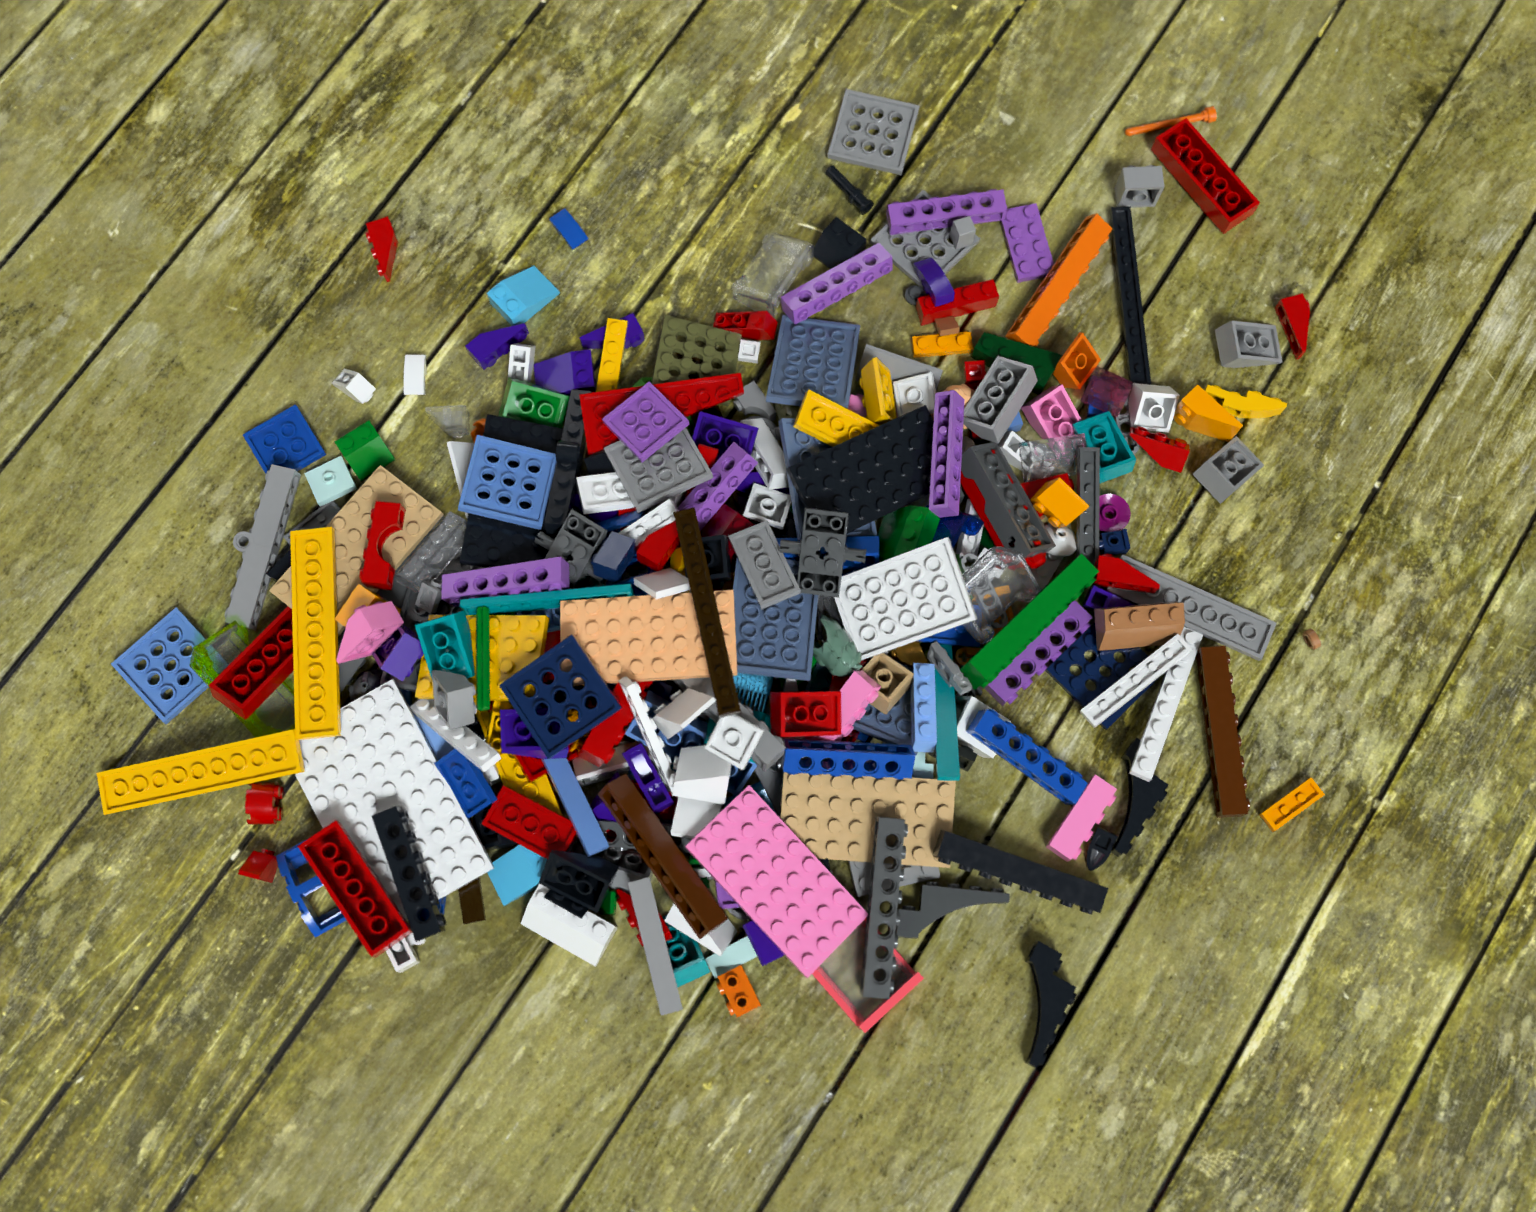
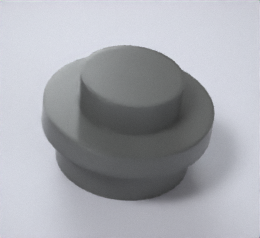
(913, 293)

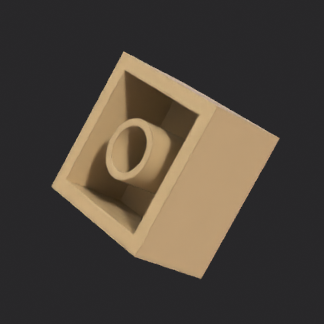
(891, 677)

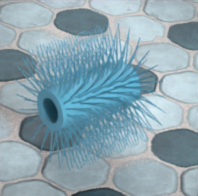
(755, 683)

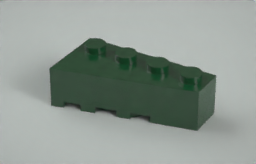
(1043, 361)

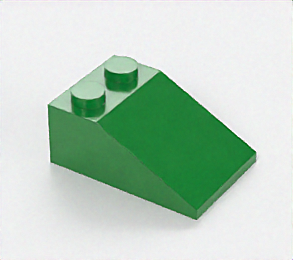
(533, 403)

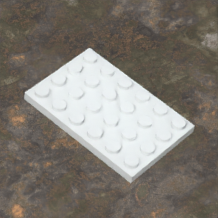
(904, 599)

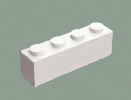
(768, 455)

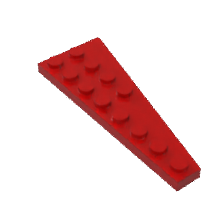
(686, 395)

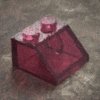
(1107, 391)

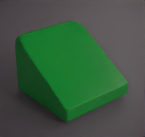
(609, 905)

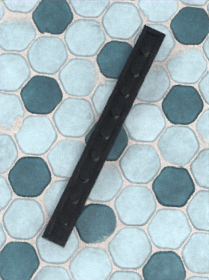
(1130, 295)

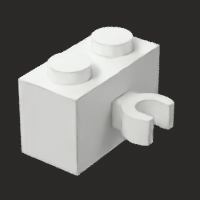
(403, 954)

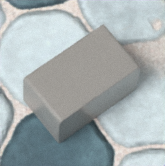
(962, 232)

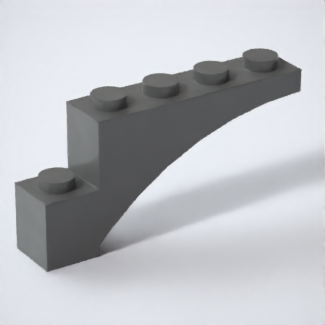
(939, 901)

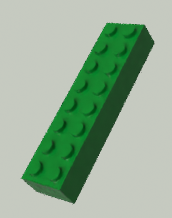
(1029, 622)

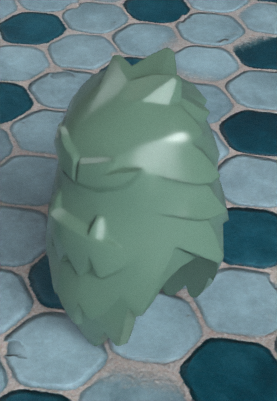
(838, 651)

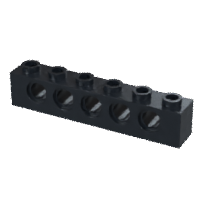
(398, 866)

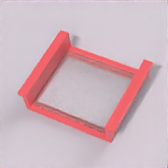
(842, 978)

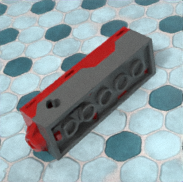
(1004, 504)

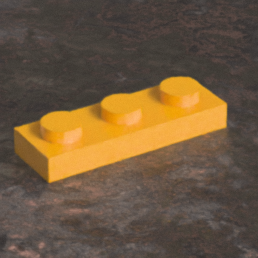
(942, 345)
(1291, 804)

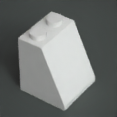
(966, 710)
(700, 775)

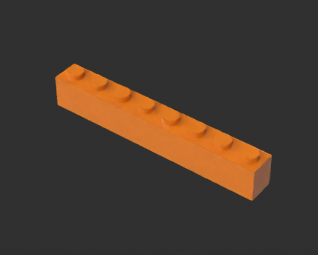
(1060, 281)

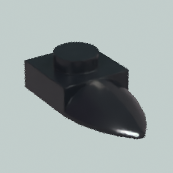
(1100, 848)

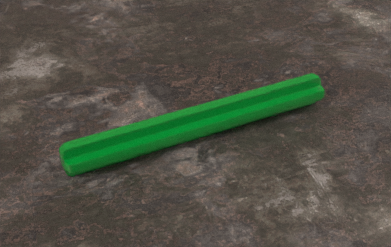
(482, 659)

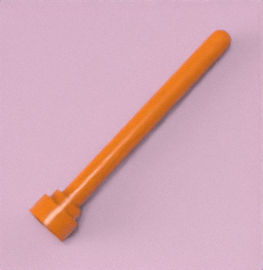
(1207, 115)

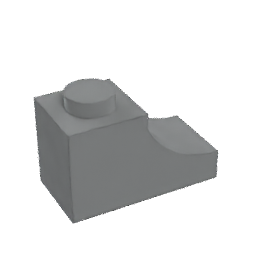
(754, 402)

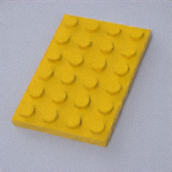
(513, 645)

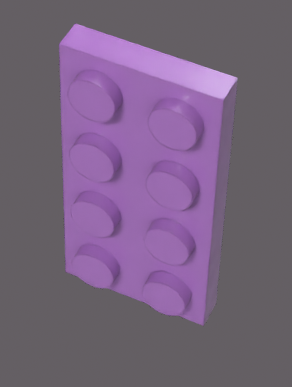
(1027, 243)

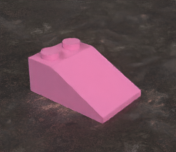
(1052, 413)
(368, 630)

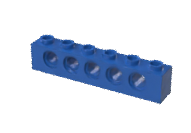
(981, 730)
(840, 751)

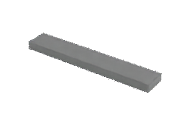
(655, 946)

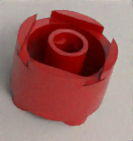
(263, 803)

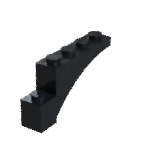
(1141, 802)
(1052, 999)

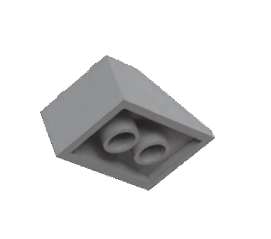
(1247, 344)
(1228, 469)

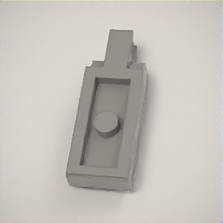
(948, 669)

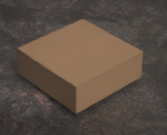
(946, 326)

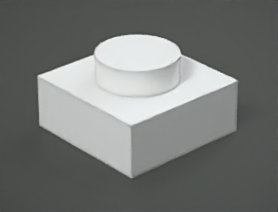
(749, 351)

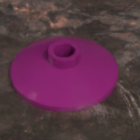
(1117, 508)

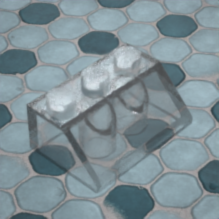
(1050, 456)

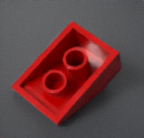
(805, 713)

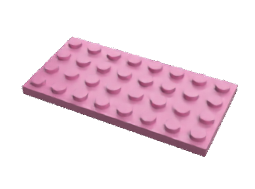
(777, 881)

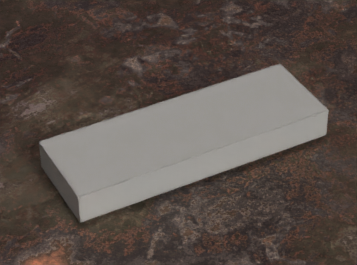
(317, 519)

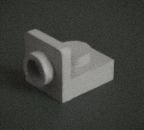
(429, 595)

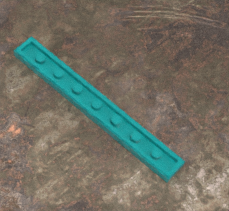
(542, 600)
(947, 740)

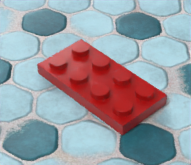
(529, 823)

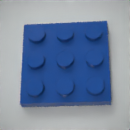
(285, 441)

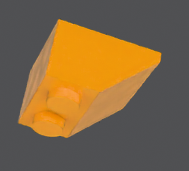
(1058, 503)

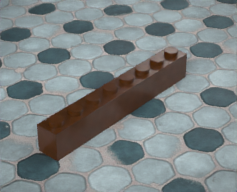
(1221, 732)
(662, 856)

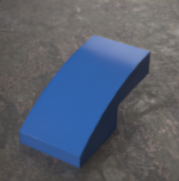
(568, 228)

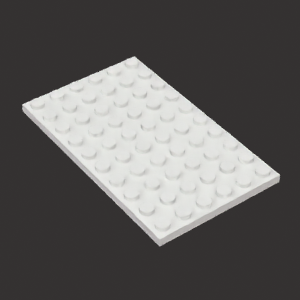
(387, 764)

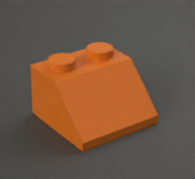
(1076, 363)

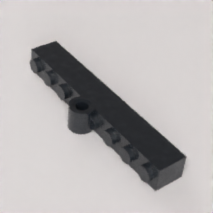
(568, 466)

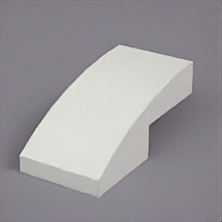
(414, 374)

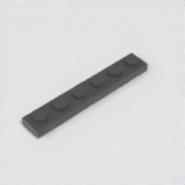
(1088, 489)

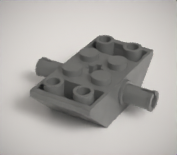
(576, 544)
(817, 571)

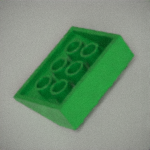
(906, 530)

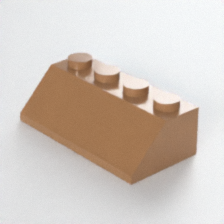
(1138, 625)

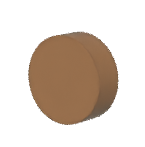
(1311, 639)

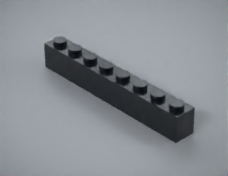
(1020, 871)

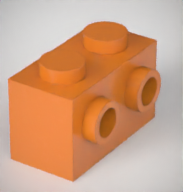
(738, 991)

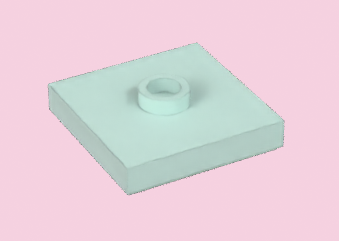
(330, 481)

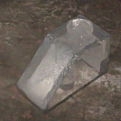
(451, 419)

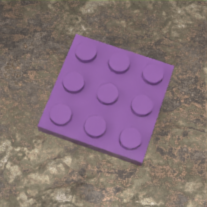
(645, 421)

